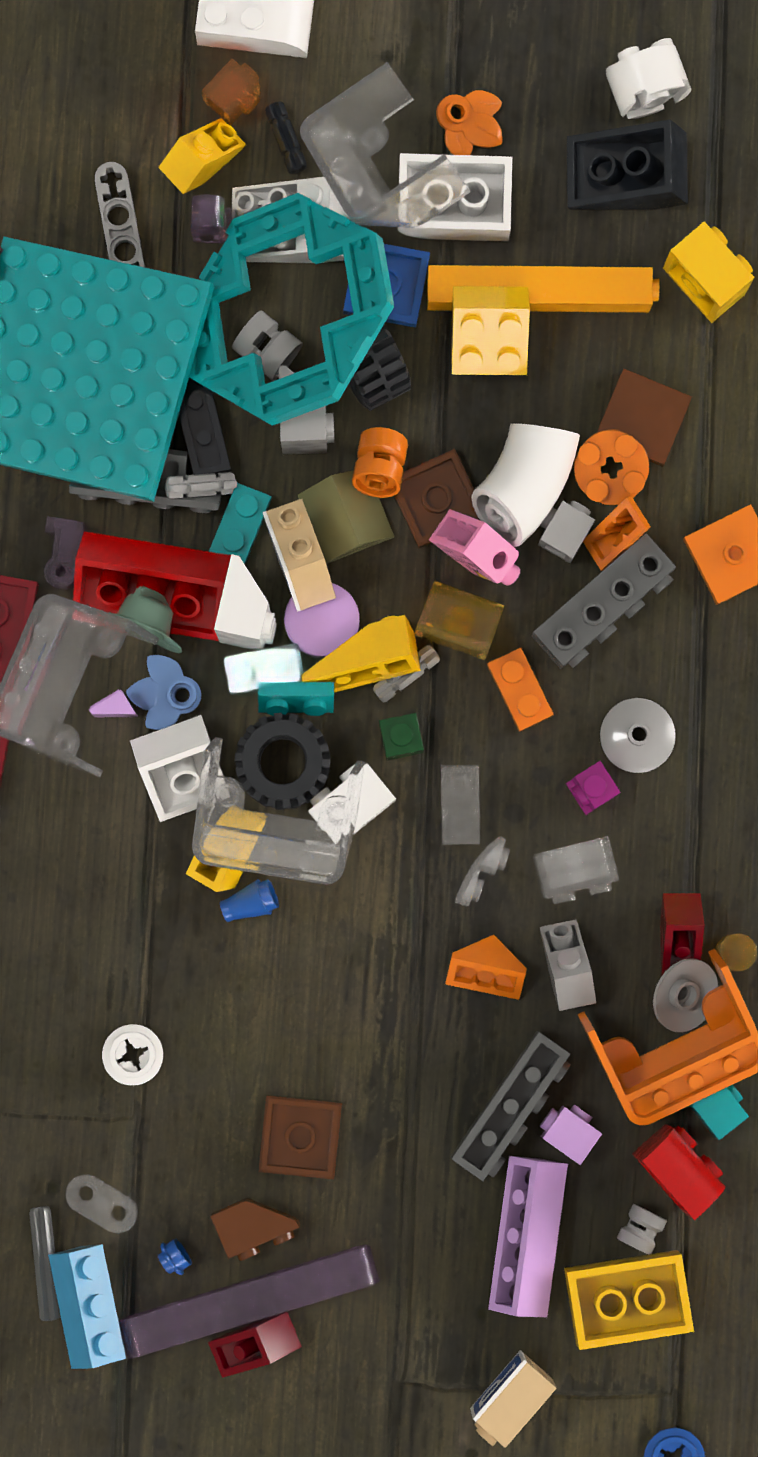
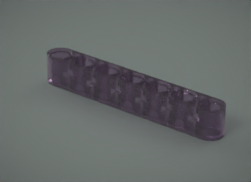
(248, 1301)

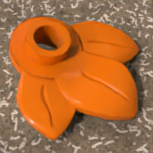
(475, 124)

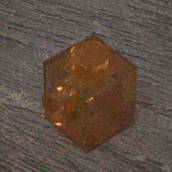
(233, 91)

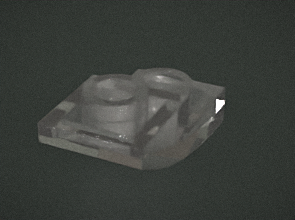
(460, 804)
(490, 860)

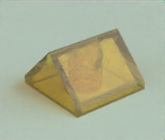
(459, 620)

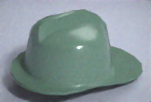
(151, 613)

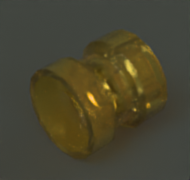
(741, 951)

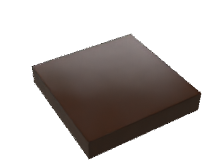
(647, 413)
(431, 491)
(300, 1137)

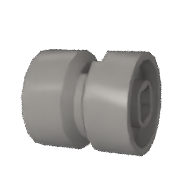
(278, 352)

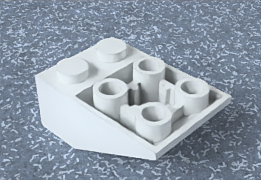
(256, 196)

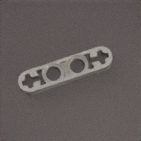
(122, 233)

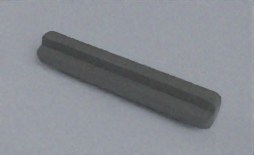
(43, 1246)

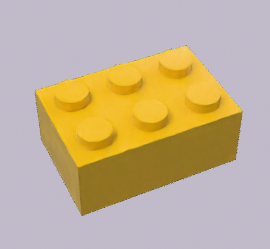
(629, 1299)

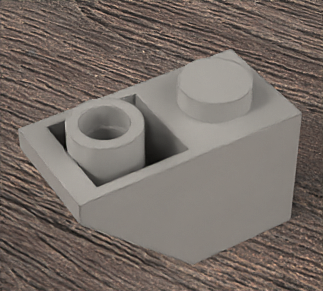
(568, 965)

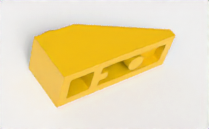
(369, 656)

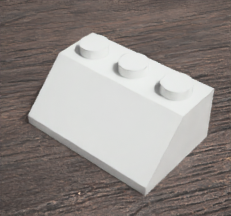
(244, 611)

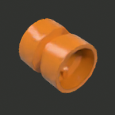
(380, 462)

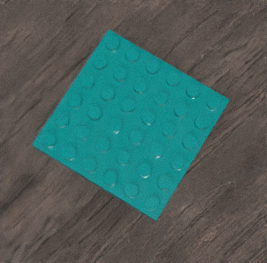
(93, 365)

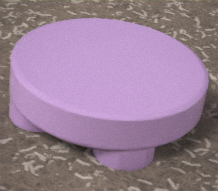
(323, 626)

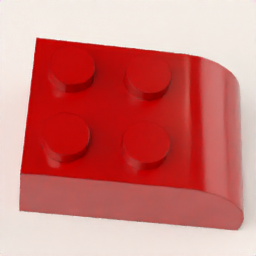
(679, 1171)

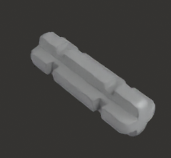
(200, 485)
(386, 688)

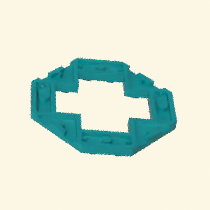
(343, 340)

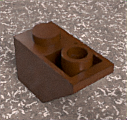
(250, 1224)

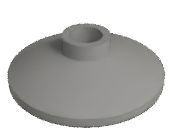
(624, 749)
(681, 993)

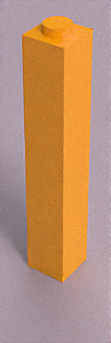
(552, 286)

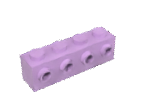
(528, 1237)

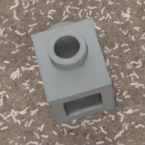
(566, 529)

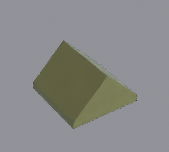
(344, 517)

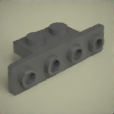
(174, 466)

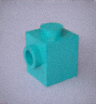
(721, 1111)

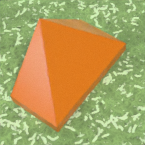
(616, 533)
(487, 968)

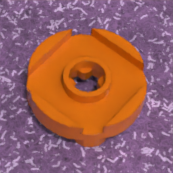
(623, 449)

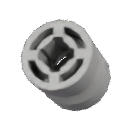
(637, 1237)

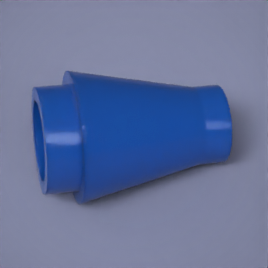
(251, 901)

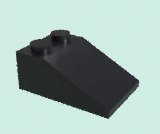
(628, 168)

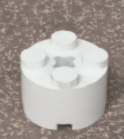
(647, 79)

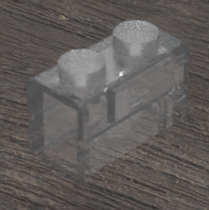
(576, 869)

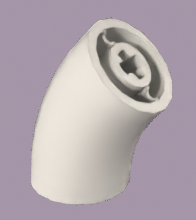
(525, 480)

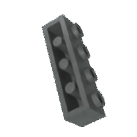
(603, 601)
(510, 1105)

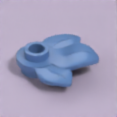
(159, 692)

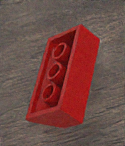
(188, 578)

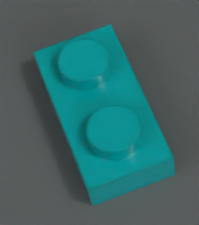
(241, 522)
(296, 697)

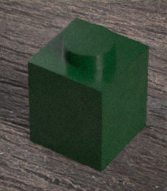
(401, 736)

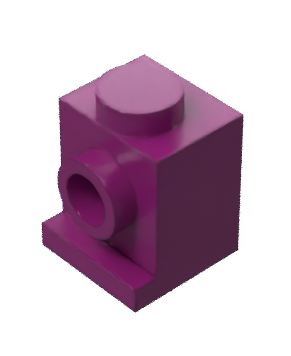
(592, 787)

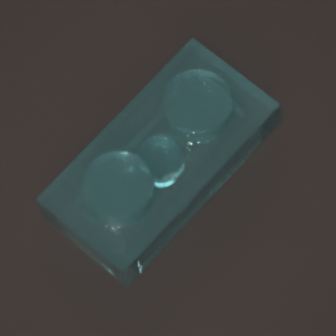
(265, 665)

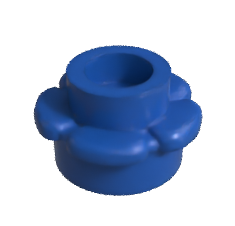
(174, 1257)

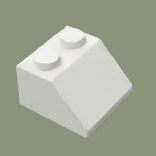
(172, 765)

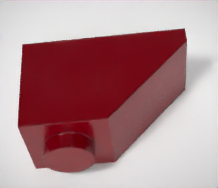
(681, 928)
(255, 1345)

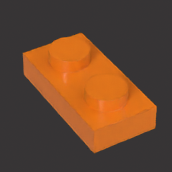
(520, 689)

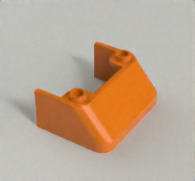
(688, 1066)

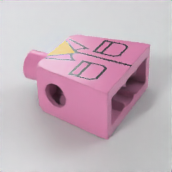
(477, 547)

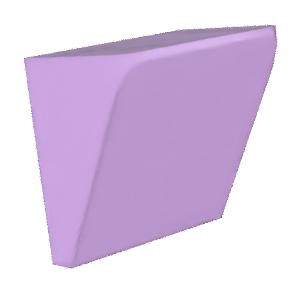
(113, 706)

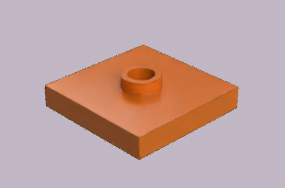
(727, 554)

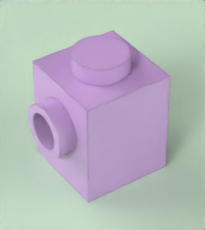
(570, 1132)

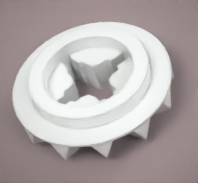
(116, 1047)

